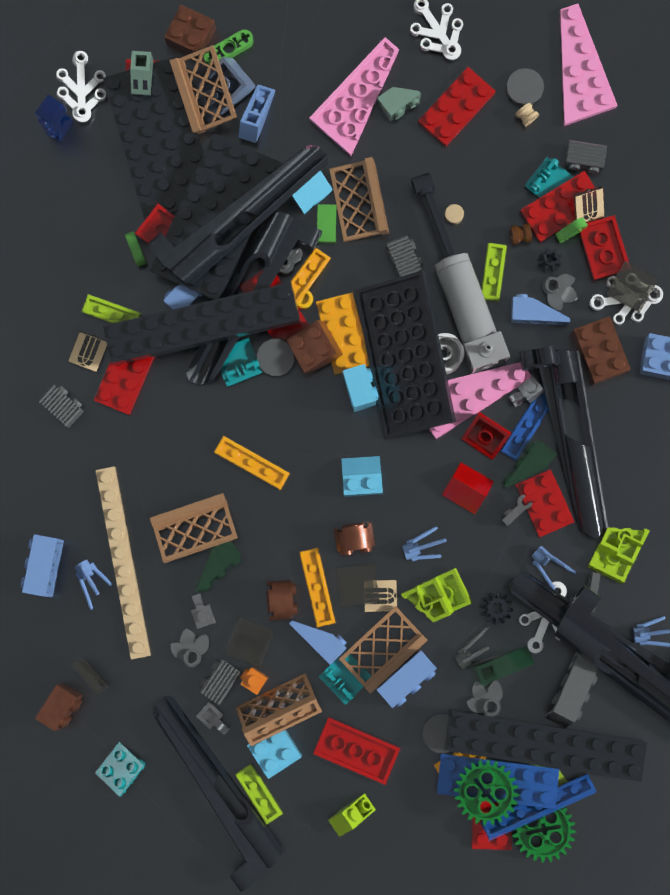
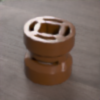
(520, 233)

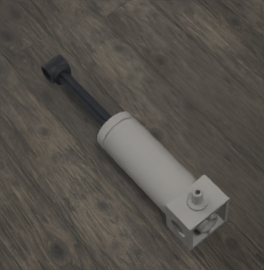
(481, 341)

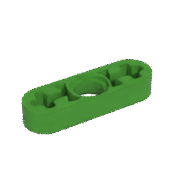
(230, 40)

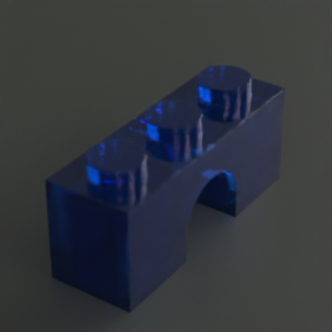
(53, 118)

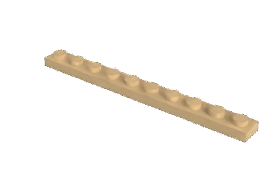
(123, 563)

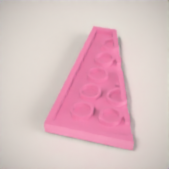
(583, 77)
(350, 105)
(479, 390)

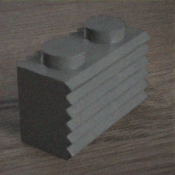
(585, 156)
(403, 256)
(61, 406)
(220, 681)

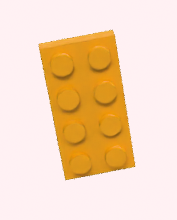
(345, 326)

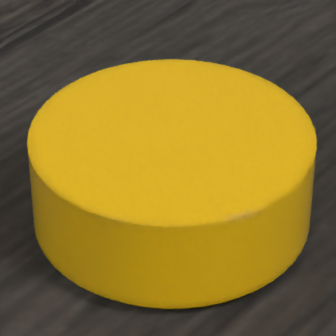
(306, 301)

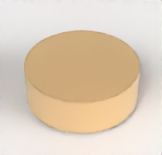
(454, 214)

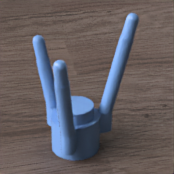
(413, 550)
(542, 556)
(84, 571)
(642, 634)

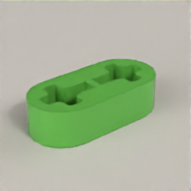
(571, 230)
(135, 249)

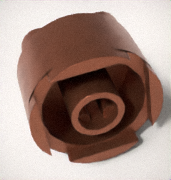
(354, 537)
(281, 599)

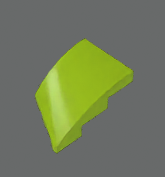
(617, 552)
(439, 595)

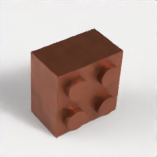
(189, 31)
(314, 347)
(59, 707)

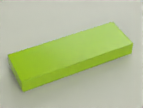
(493, 271)
(107, 311)
(258, 794)

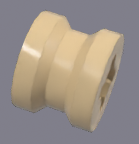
(527, 114)

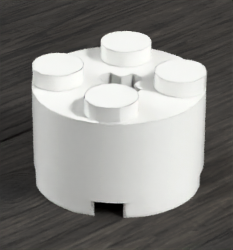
(454, 350)

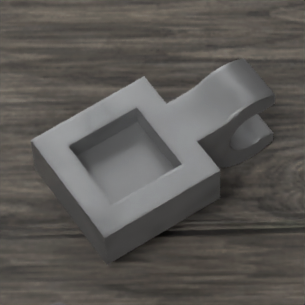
(528, 391)
(511, 514)
(202, 614)
(211, 716)

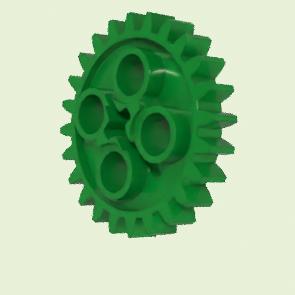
(472, 803)
(547, 847)

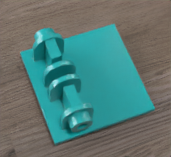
(547, 177)
(240, 363)
(341, 680)
(120, 769)

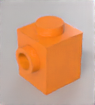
(253, 680)

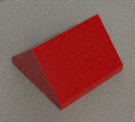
(486, 435)
(467, 488)

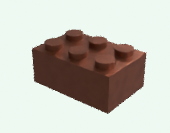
(600, 351)

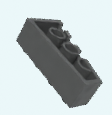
(574, 692)

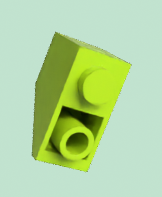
(352, 815)

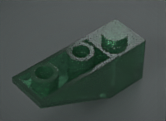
(535, 461)
(219, 560)
(504, 666)

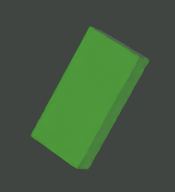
(327, 223)

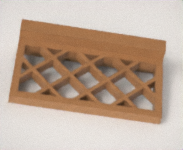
(188, 94)
(373, 192)
(185, 515)
(395, 662)
(282, 717)

